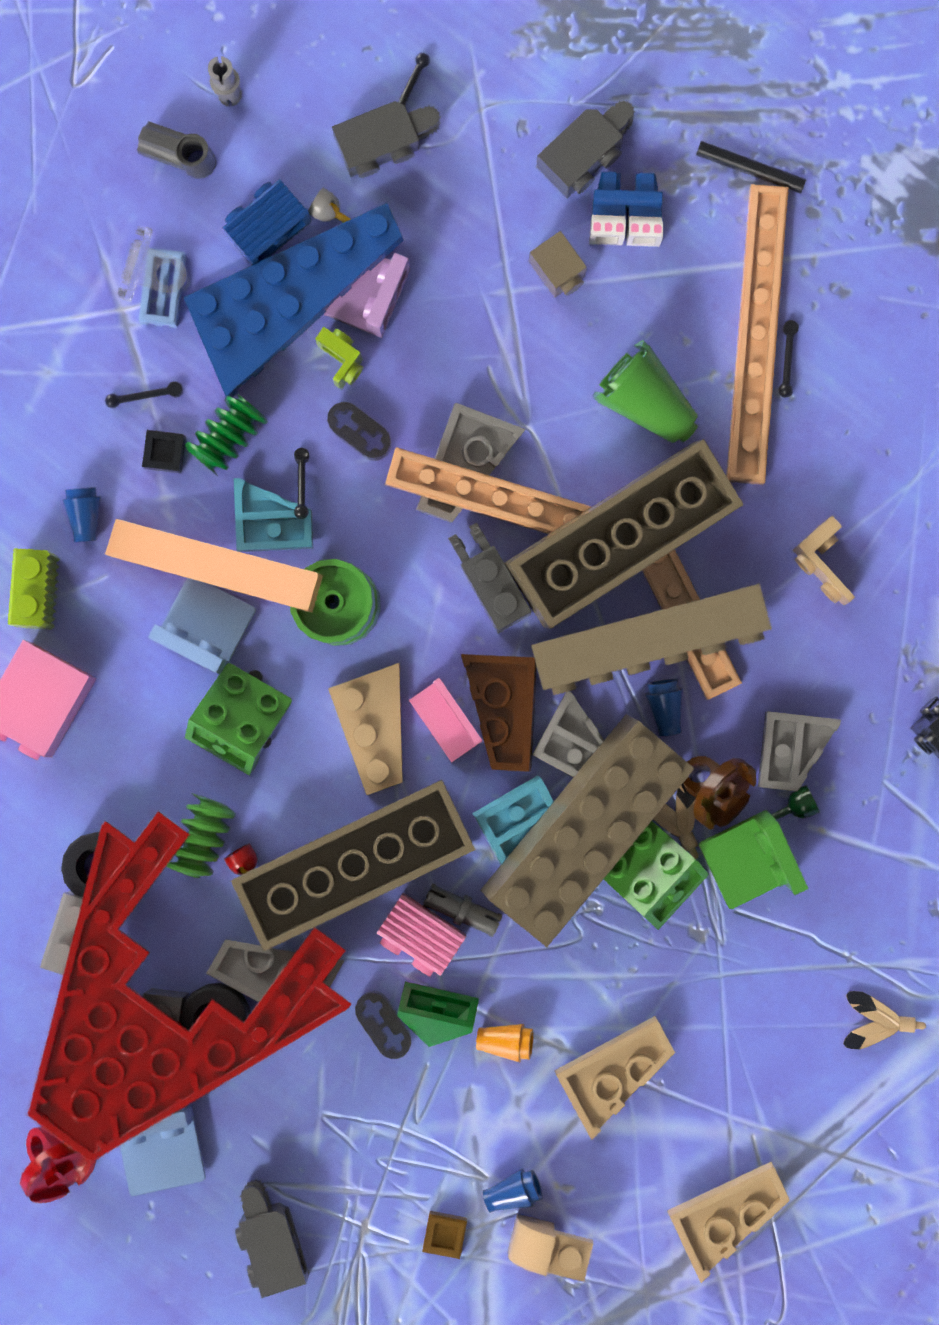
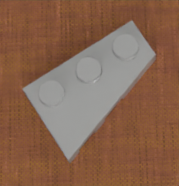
(474, 443)

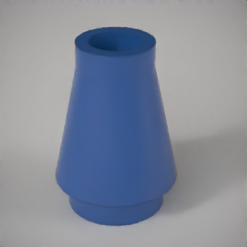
(82, 512)
(666, 705)
(514, 1192)

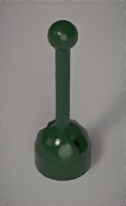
(799, 804)

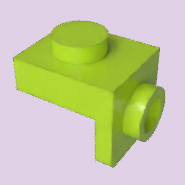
(339, 347)

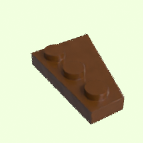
(505, 706)

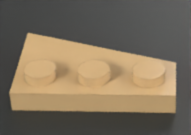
(372, 726)
(613, 1071)
(722, 1217)

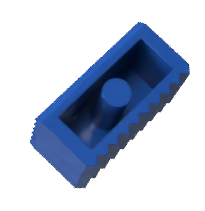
(266, 222)

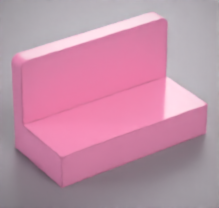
(445, 720)

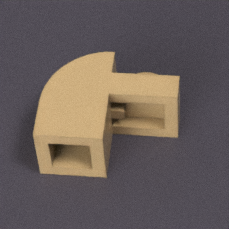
(544, 1250)

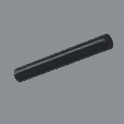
(751, 167)

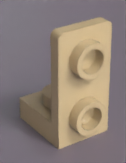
(822, 539)

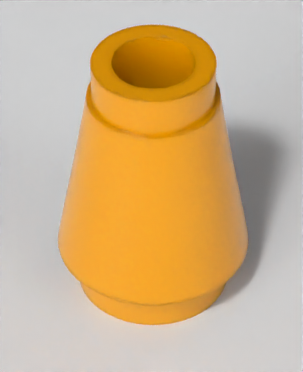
(507, 1041)

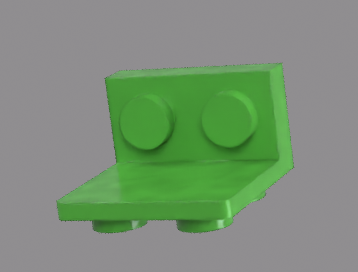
(237, 718)
(751, 860)
(656, 875)

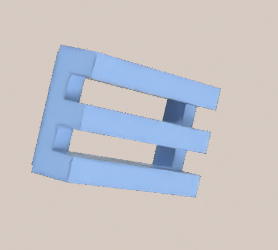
(159, 318)

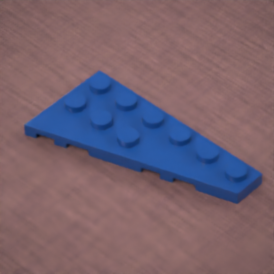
(276, 300)

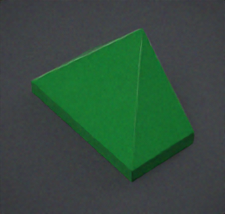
(436, 1013)

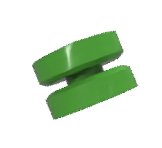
(357, 606)

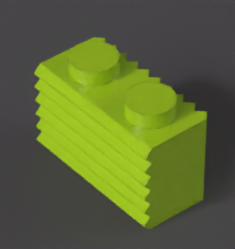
(33, 589)

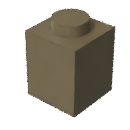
(558, 265)

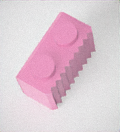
(421, 935)

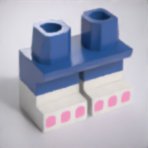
(642, 210)

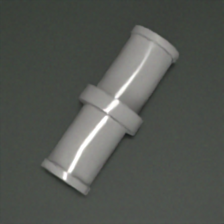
(224, 81)

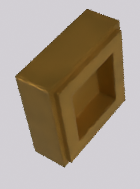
(444, 1234)

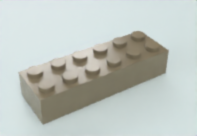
(623, 534)
(652, 637)
(586, 830)
(352, 865)

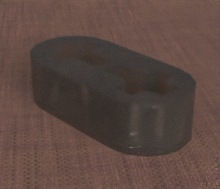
(365, 424)
(376, 1030)

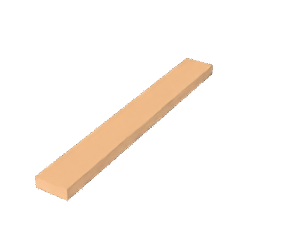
(757, 334)

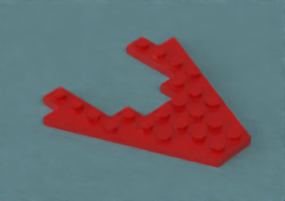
(120, 1060)

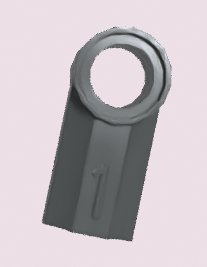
(175, 148)

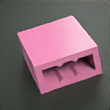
(40, 699)

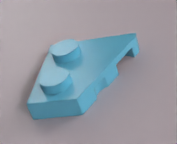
(513, 815)

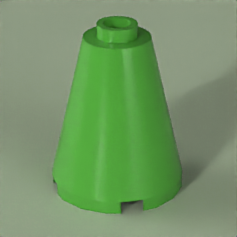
(648, 396)

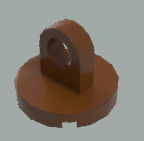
(723, 792)

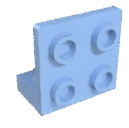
(204, 625)
(164, 1155)

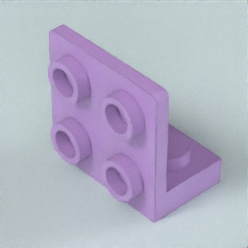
(372, 297)

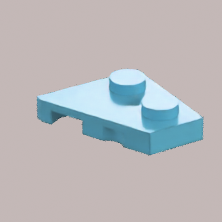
(268, 521)

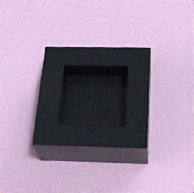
(163, 451)

